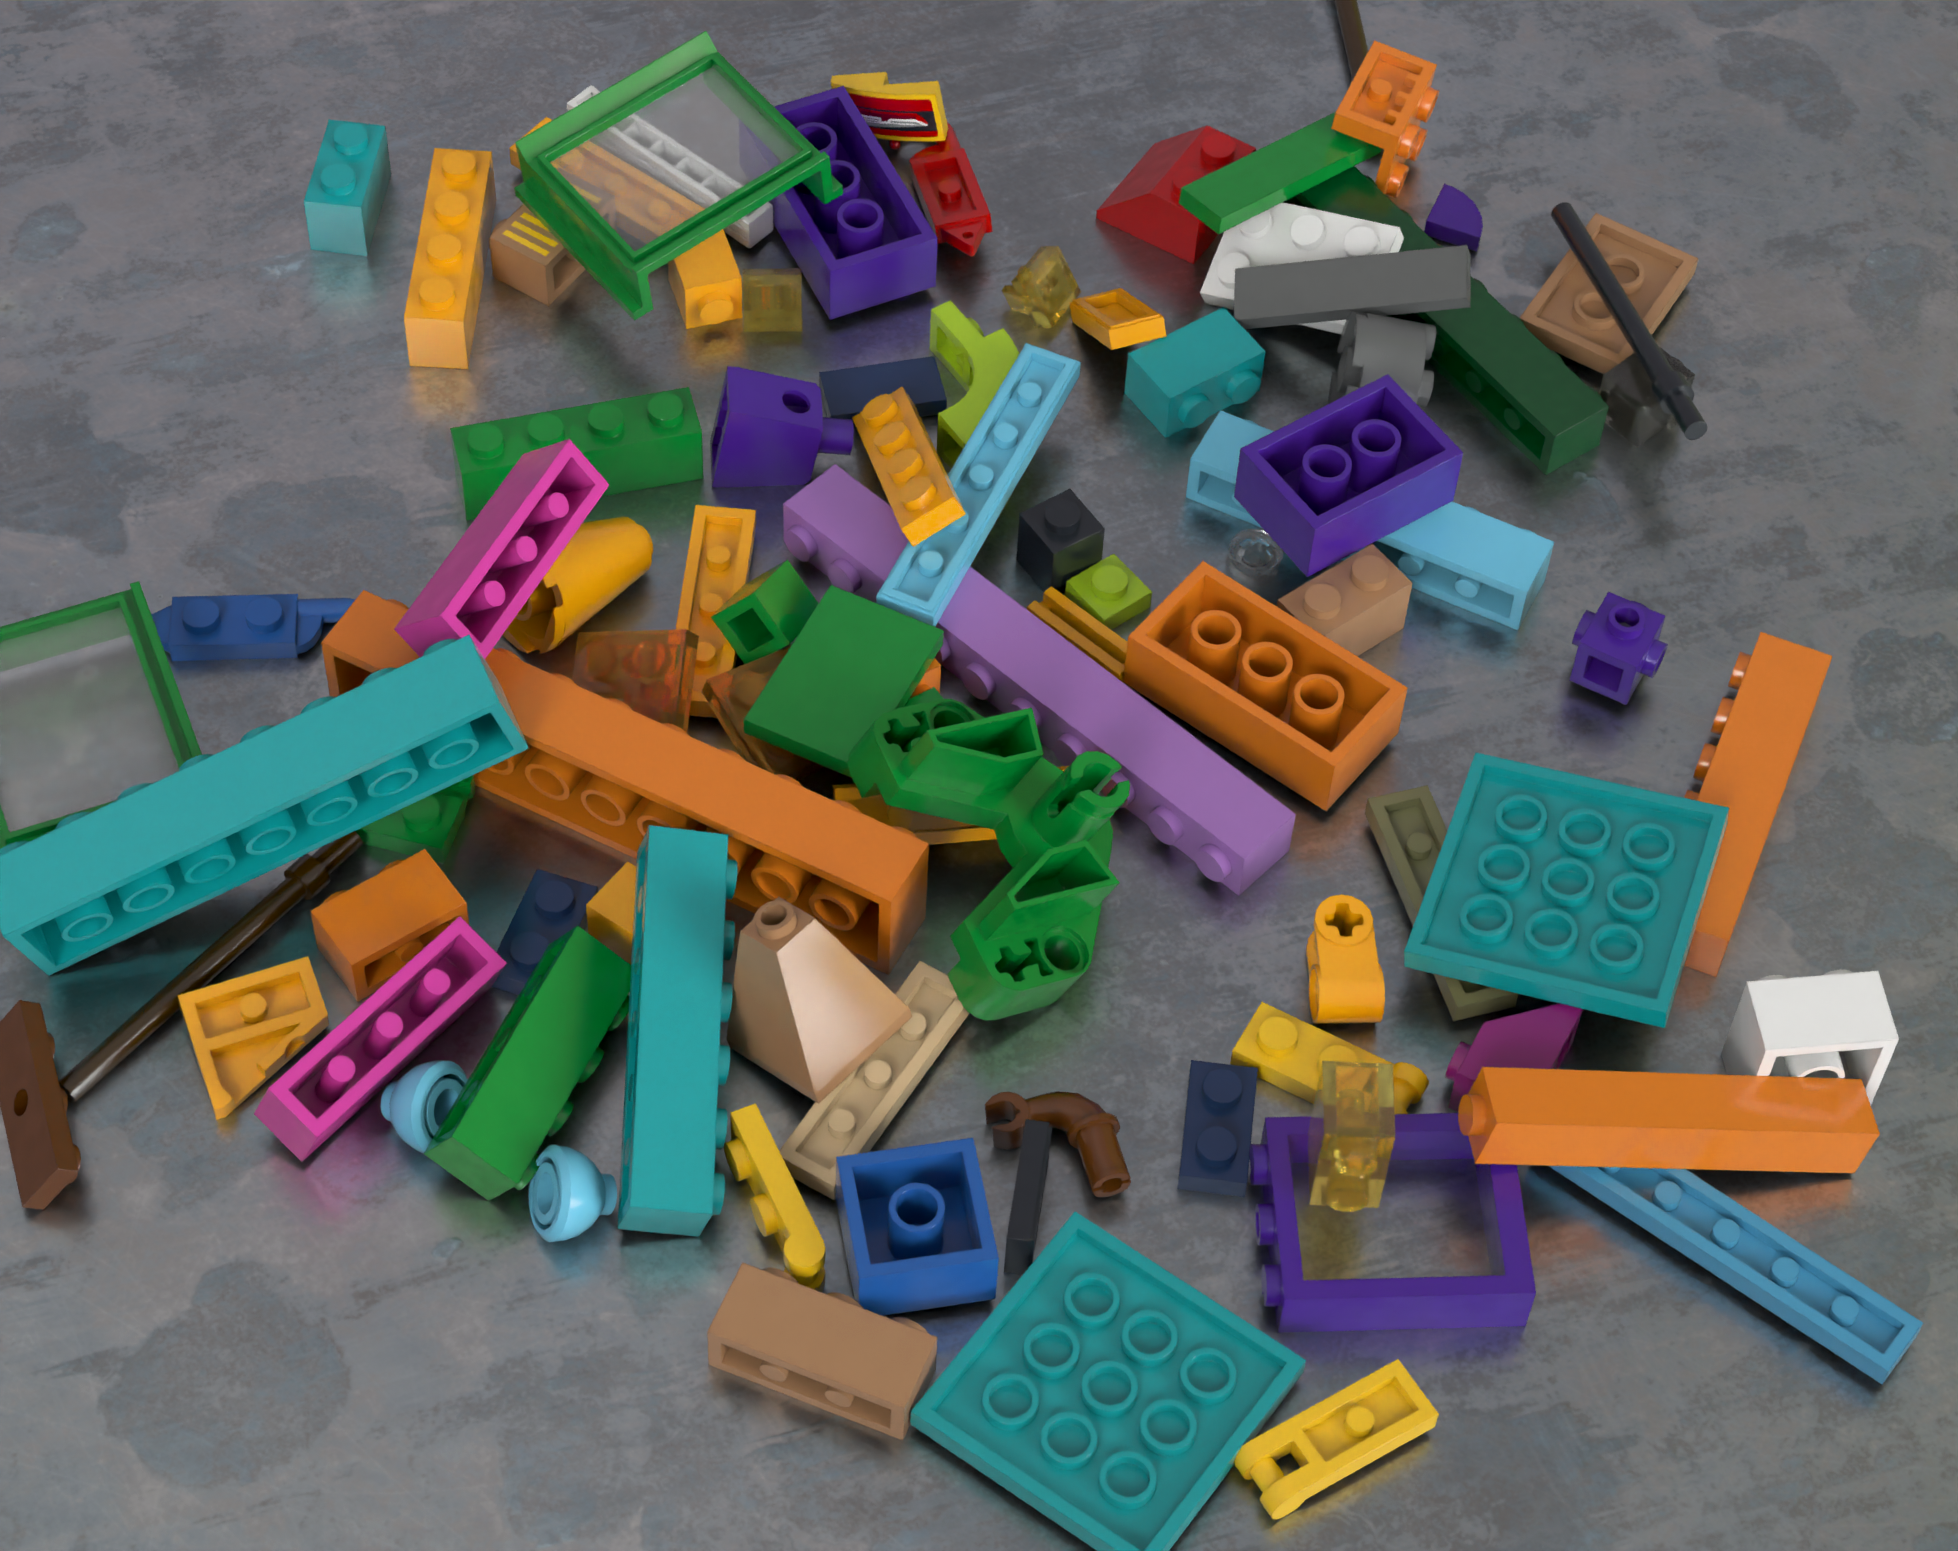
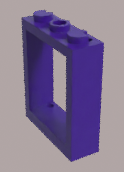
(1391, 1303)

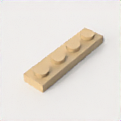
(871, 1096)

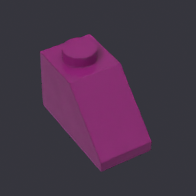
(1517, 1041)

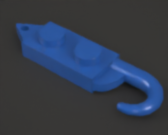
(244, 625)

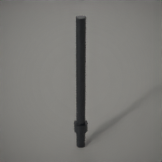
(1668, 386)

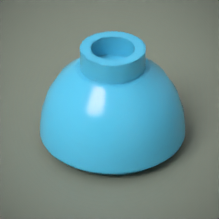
(422, 1100)
(568, 1193)

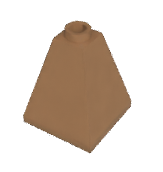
(806, 1002)

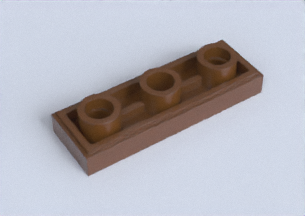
(34, 1108)

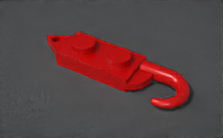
(950, 193)

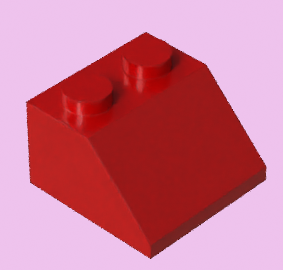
(1150, 193)

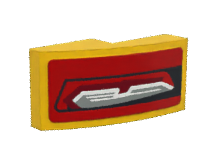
(897, 110)

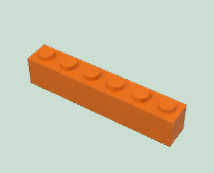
(1749, 775)

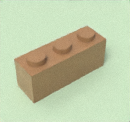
(822, 1349)

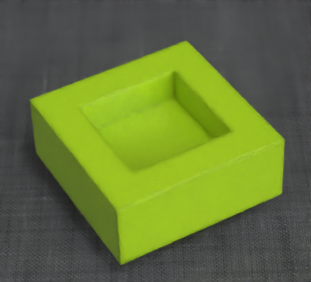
(1109, 592)

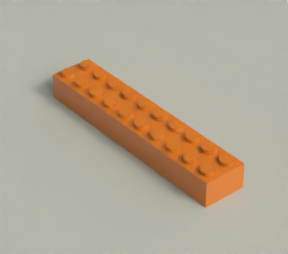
(618, 772)

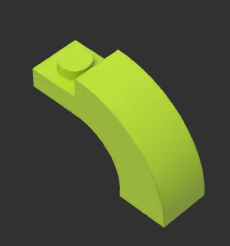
(976, 364)

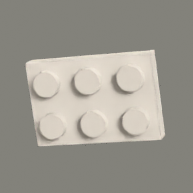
(1290, 236)

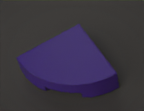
(1455, 219)

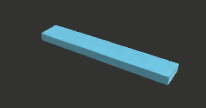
(983, 481)

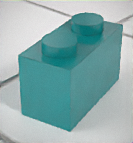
(347, 187)
(1194, 372)

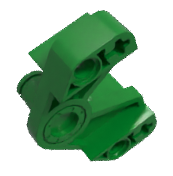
(1050, 824)

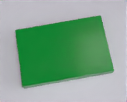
(840, 677)

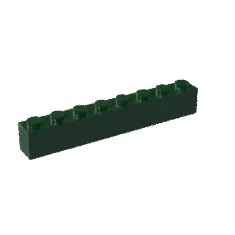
(1485, 347)

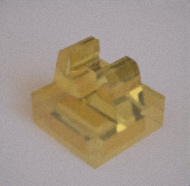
(1043, 287)
(772, 300)

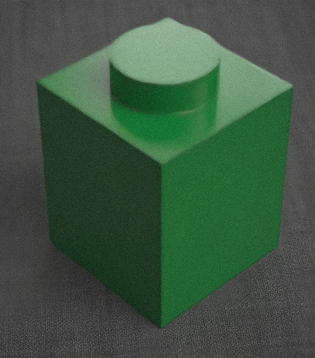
(766, 613)

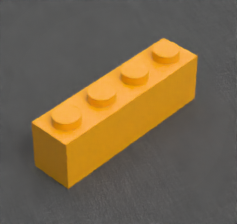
(450, 259)

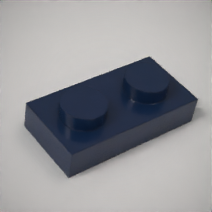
(544, 914)
(1217, 1128)

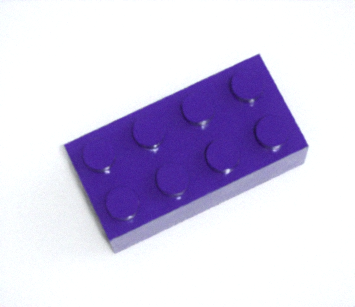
(869, 239)

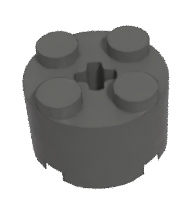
(1383, 346)

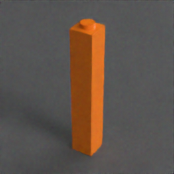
(1667, 1120)

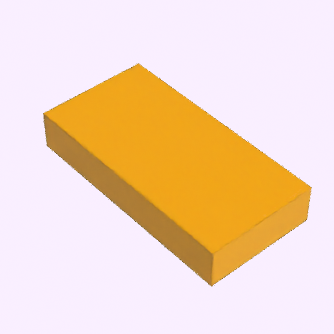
(1117, 318)

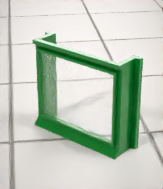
(662, 167)
(85, 712)

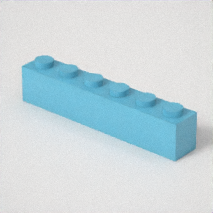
(1445, 554)

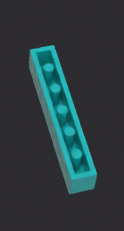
(675, 1033)

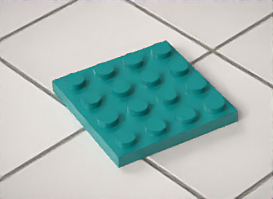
(1568, 889)
(1107, 1392)

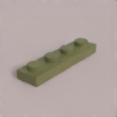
(1410, 840)

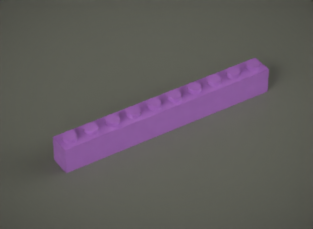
(1078, 706)

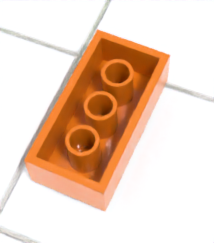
(1264, 685)

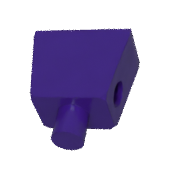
(771, 431)

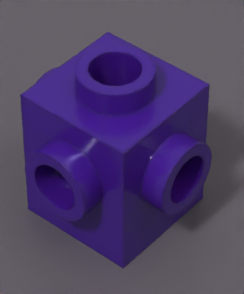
(1617, 647)

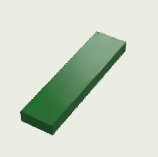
(1273, 174)

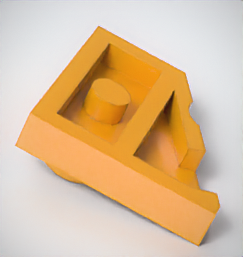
(252, 1028)

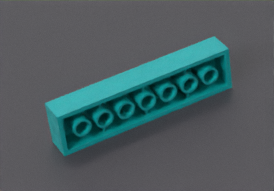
(255, 805)

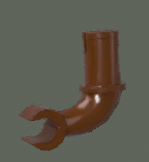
(1086, 1127)

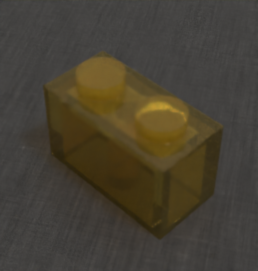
(1351, 1135)

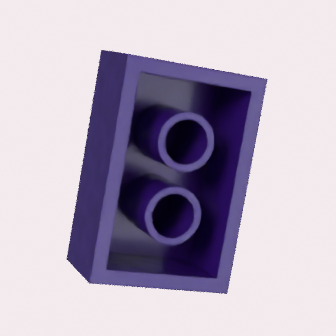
(1347, 474)

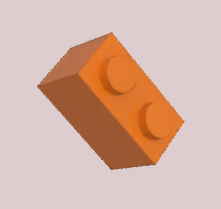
(385, 921)

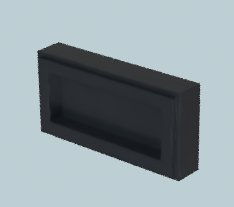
(1028, 1196)

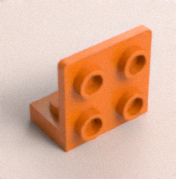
(1386, 110)

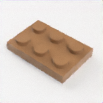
(1571, 314)

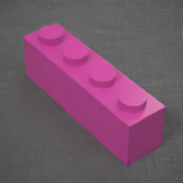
(505, 550)
(379, 1039)

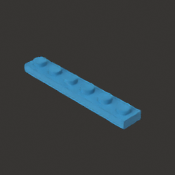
(1758, 1262)

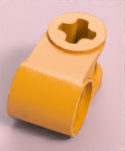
(1344, 964)

